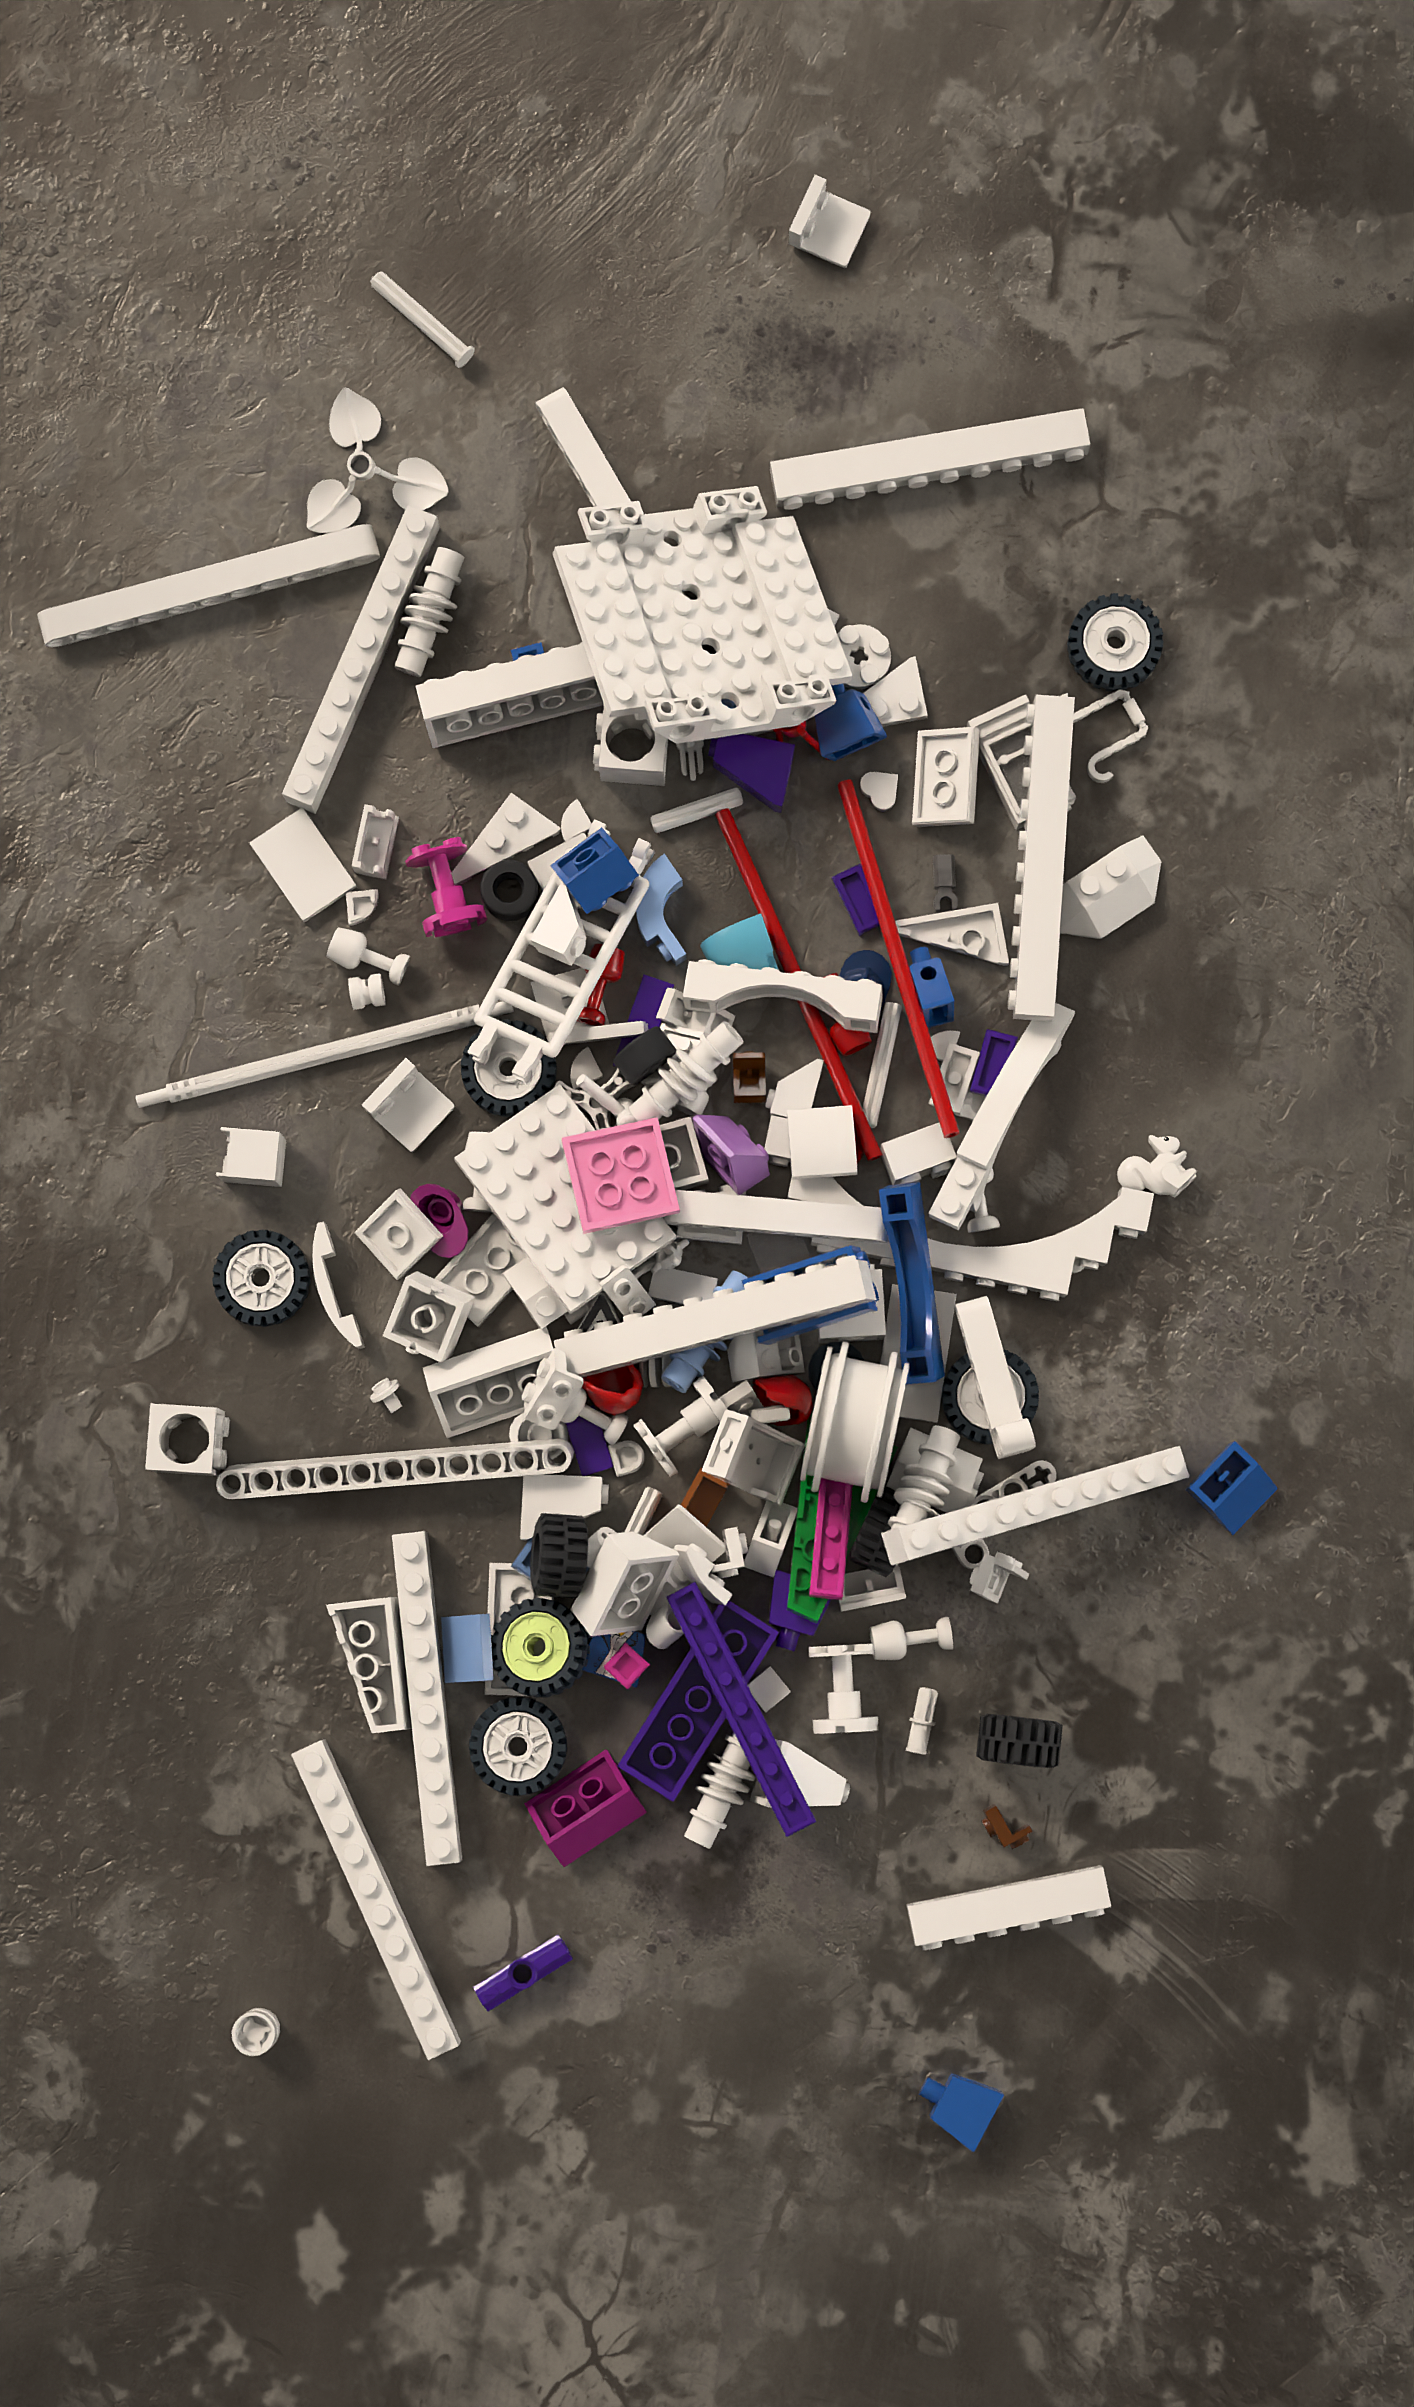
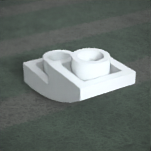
(698, 1570)

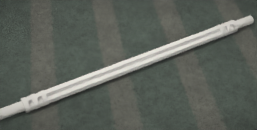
(317, 1055)

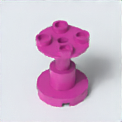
(449, 901)

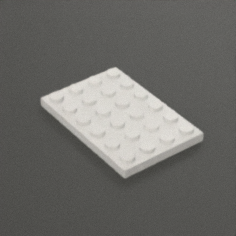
(529, 1189)

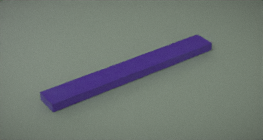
(741, 1709)

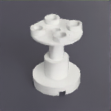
(697, 1418)
(843, 1703)

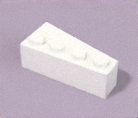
(376, 1659)

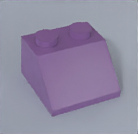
(731, 1151)

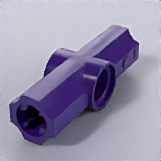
(505, 1985)

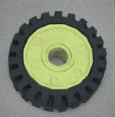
(563, 1654)

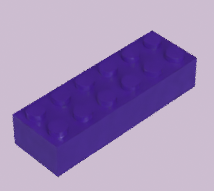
(688, 1709)

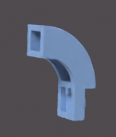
(662, 884)

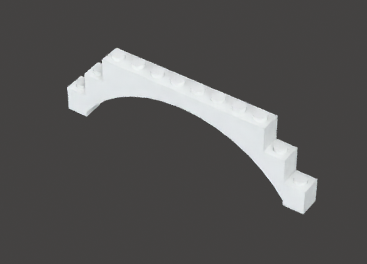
(1032, 1266)

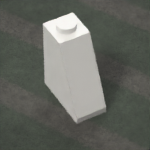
(560, 1495)

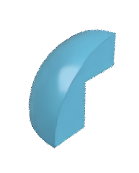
(741, 943)

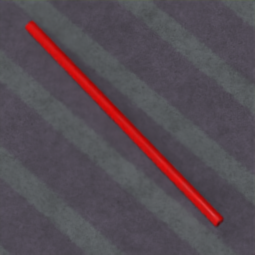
(898, 959)
(790, 965)

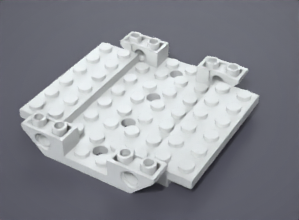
(752, 606)

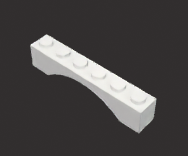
(716, 987)

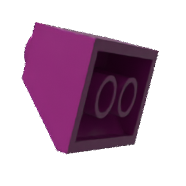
(585, 1808)

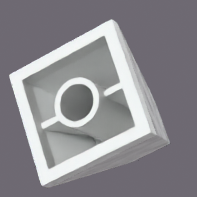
(816, 1781)

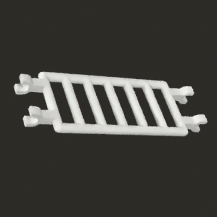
(537, 1047)

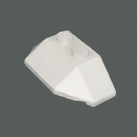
(1110, 891)

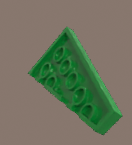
(801, 1568)

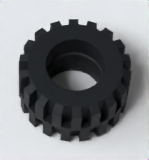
(869, 1545)
(559, 1555)
(1019, 1740)

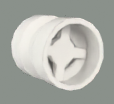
(366, 991)

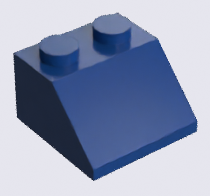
(595, 871)

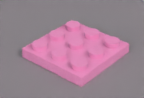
(620, 1175)

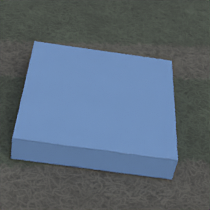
(467, 1648)

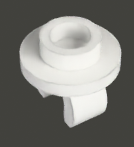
(384, 1391)

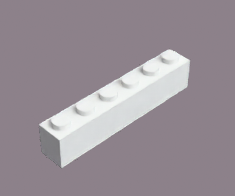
(1009, 1906)

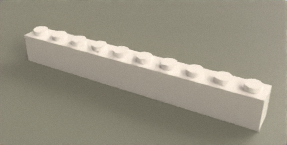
(930, 458)
(361, 659)
(1042, 858)
(718, 1318)
(1034, 1505)
(427, 1698)
(376, 1899)

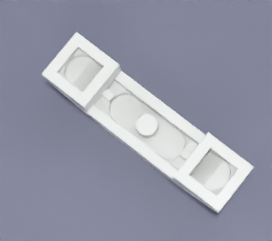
(323, 1249)

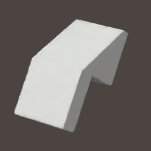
(674, 1013)

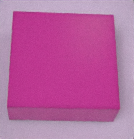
(626, 1665)

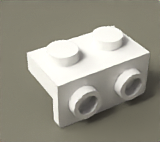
(551, 1391)
(736, 1546)
(991, 1575)

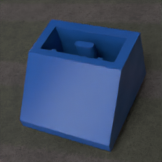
(1232, 1487)

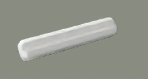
(696, 810)

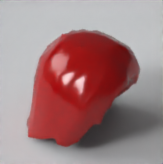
(615, 1389)
(788, 1392)

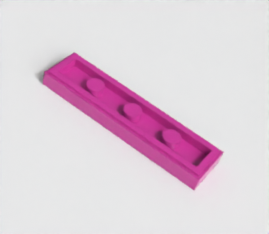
(831, 1540)

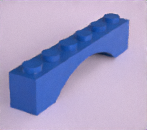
(907, 1235)

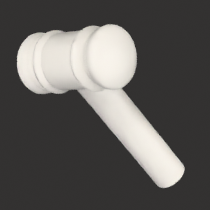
(618, 1107)

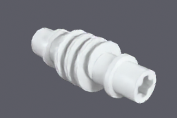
(428, 611)
(688, 1075)
(924, 1479)
(720, 1793)

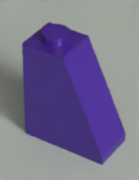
(755, 765)

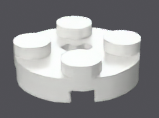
(874, 646)

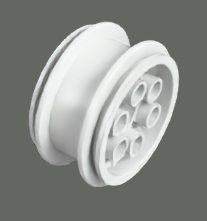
(854, 1422)

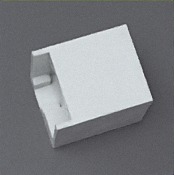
(253, 1157)

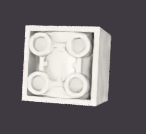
(646, 771)
(863, 1327)
(167, 1417)

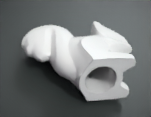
(1160, 1176)

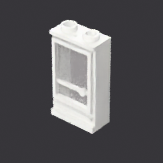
(1003, 755)

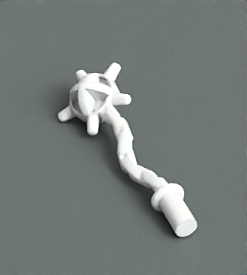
(666, 1258)

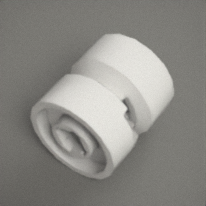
(255, 2031)

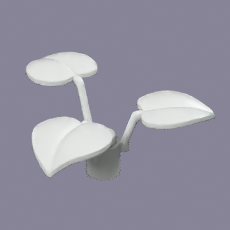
(351, 422)

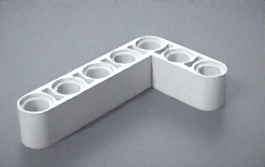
(1007, 1428)

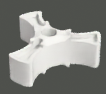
(599, 1114)

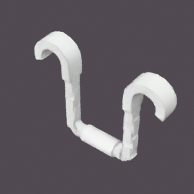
(1137, 718)

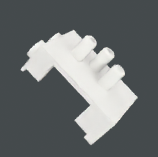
(753, 1457)

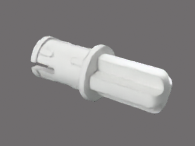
(922, 1720)

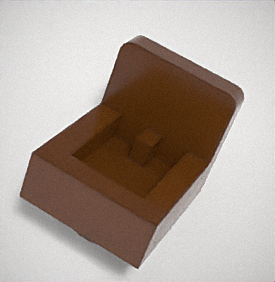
(749, 1077)
(997, 1826)

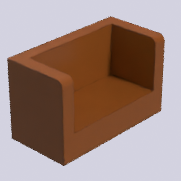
(704, 1496)

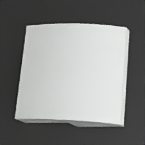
(958, 1073)
(822, 1142)

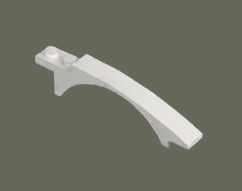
(979, 1148)

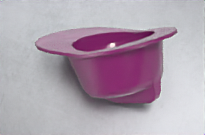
(446, 1214)

